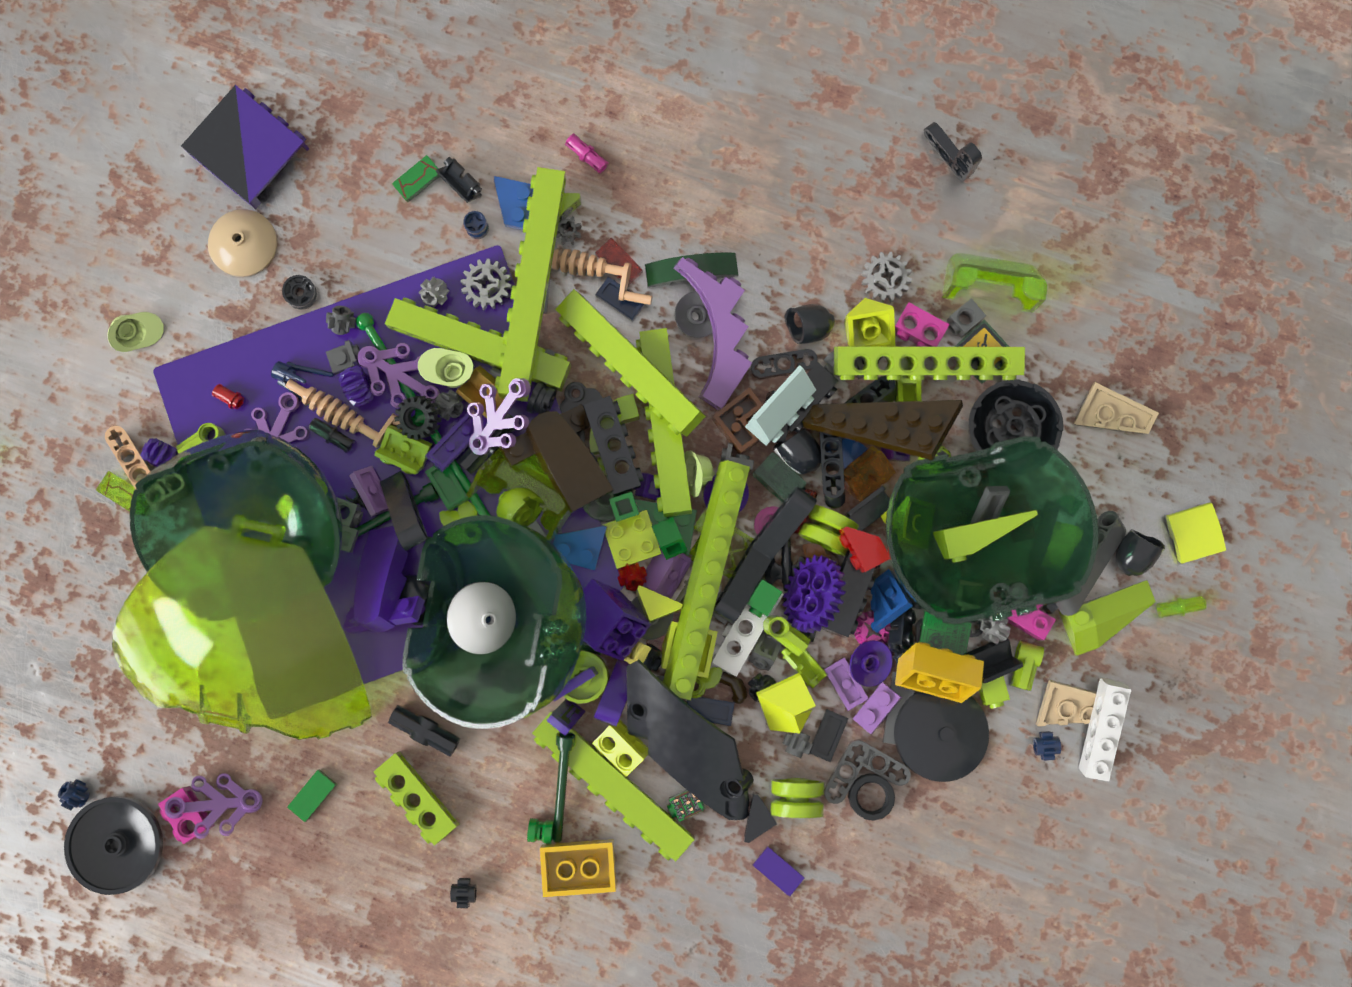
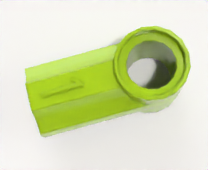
(200, 436)
(787, 635)
(1031, 656)

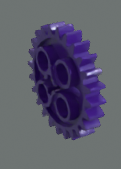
(814, 594)

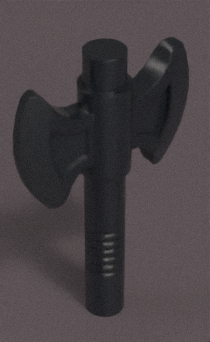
(783, 571)

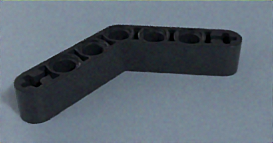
(877, 391)
(761, 552)

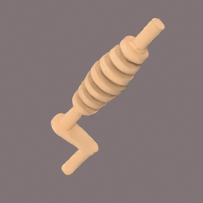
(582, 263)
(338, 414)

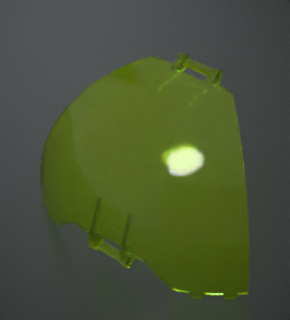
(241, 637)

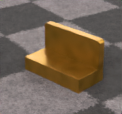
(471, 389)

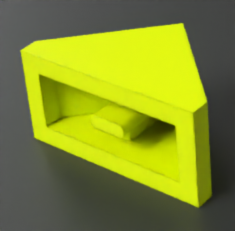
(656, 605)

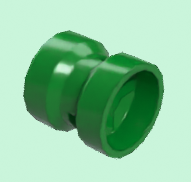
(535, 828)

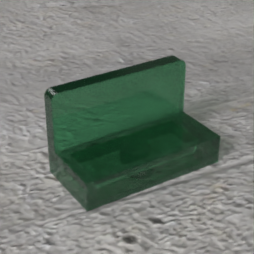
(778, 477)

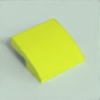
(1196, 532)

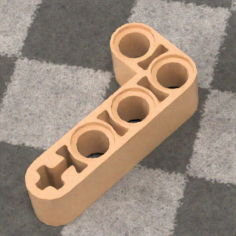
(132, 468)

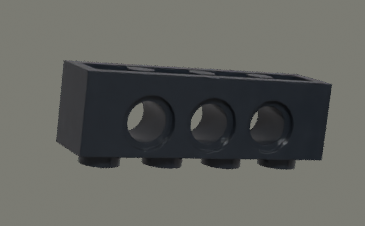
(596, 412)

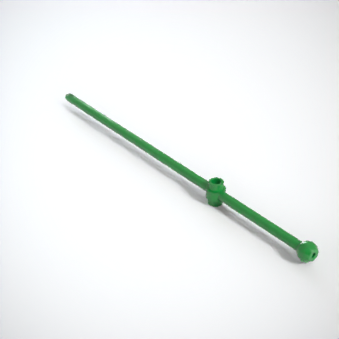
(365, 323)

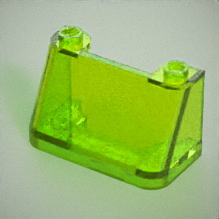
(1025, 278)

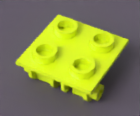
(632, 540)

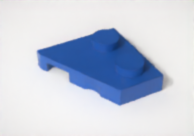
(513, 201)
(582, 546)
(887, 600)

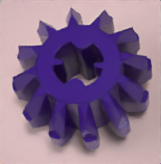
(356, 386)
(157, 452)

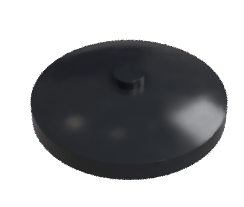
(941, 736)
(113, 845)

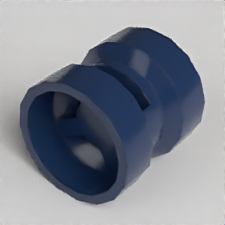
(474, 220)

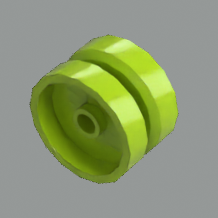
(827, 529)
(595, 686)
(797, 798)

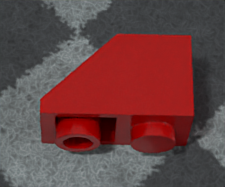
(865, 548)

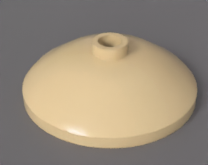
(254, 249)

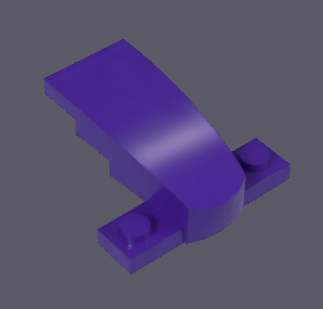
(380, 586)

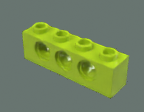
(429, 802)

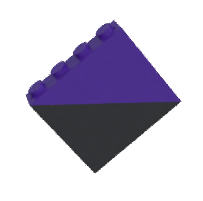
(243, 144)

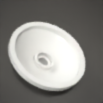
(468, 618)

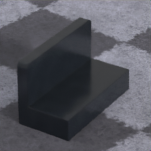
(869, 509)
(997, 660)

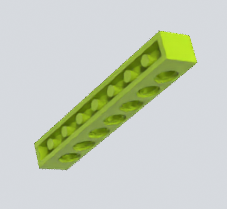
(1012, 362)

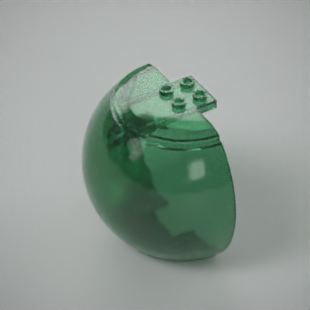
(245, 476)
(1026, 567)
(547, 632)

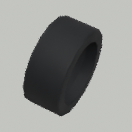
(889, 800)

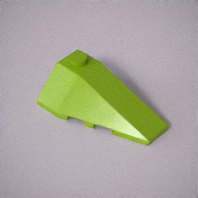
(970, 538)
(1106, 616)

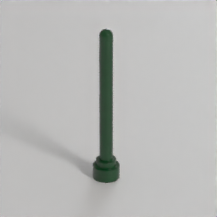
(426, 494)
(565, 745)

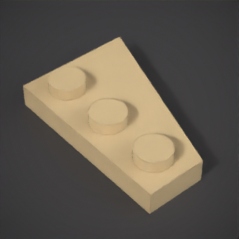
(1114, 411)
(1065, 705)

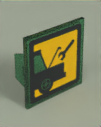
(983, 336)

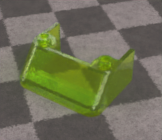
(497, 475)

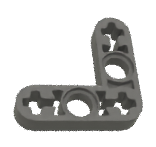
(866, 761)

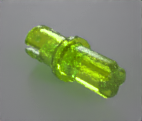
(1181, 606)

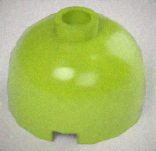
(519, 505)

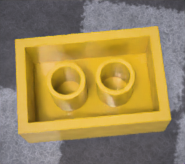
(939, 672)
(578, 868)

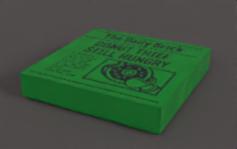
(943, 635)

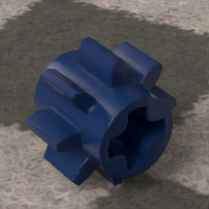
(1047, 745)
(73, 794)

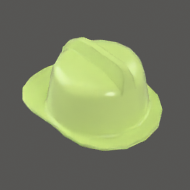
(135, 331)
(445, 367)
(698, 470)

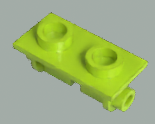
(806, 666)

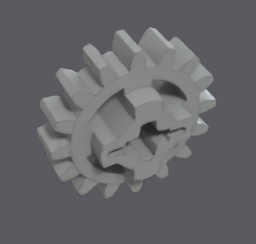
(495, 284)
(887, 286)

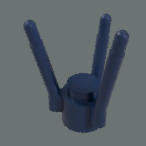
(285, 372)

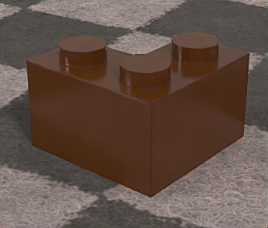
(735, 416)

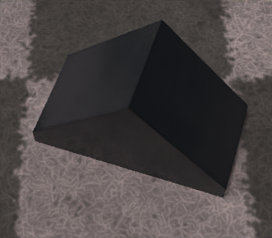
(759, 819)

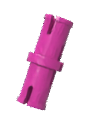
(586, 153)

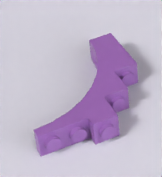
(719, 299)

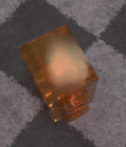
(867, 473)

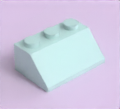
(782, 407)

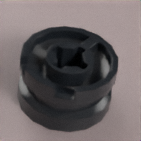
(291, 288)
(541, 399)

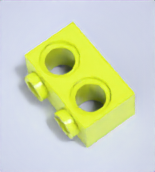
(623, 745)

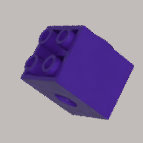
(612, 621)

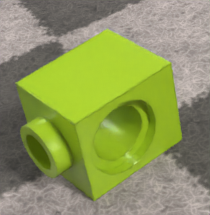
(994, 693)

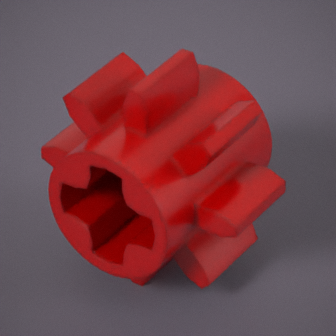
(632, 576)

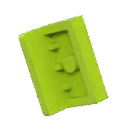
(402, 451)

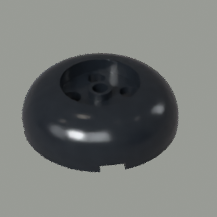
(1038, 412)

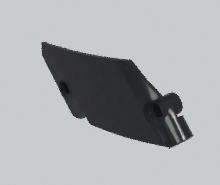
(687, 744)

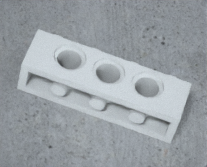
(734, 663)
(1104, 729)

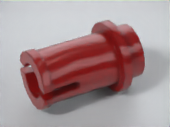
(229, 397)

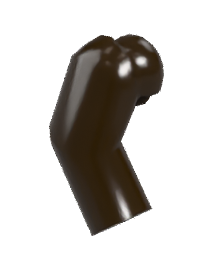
(737, 686)

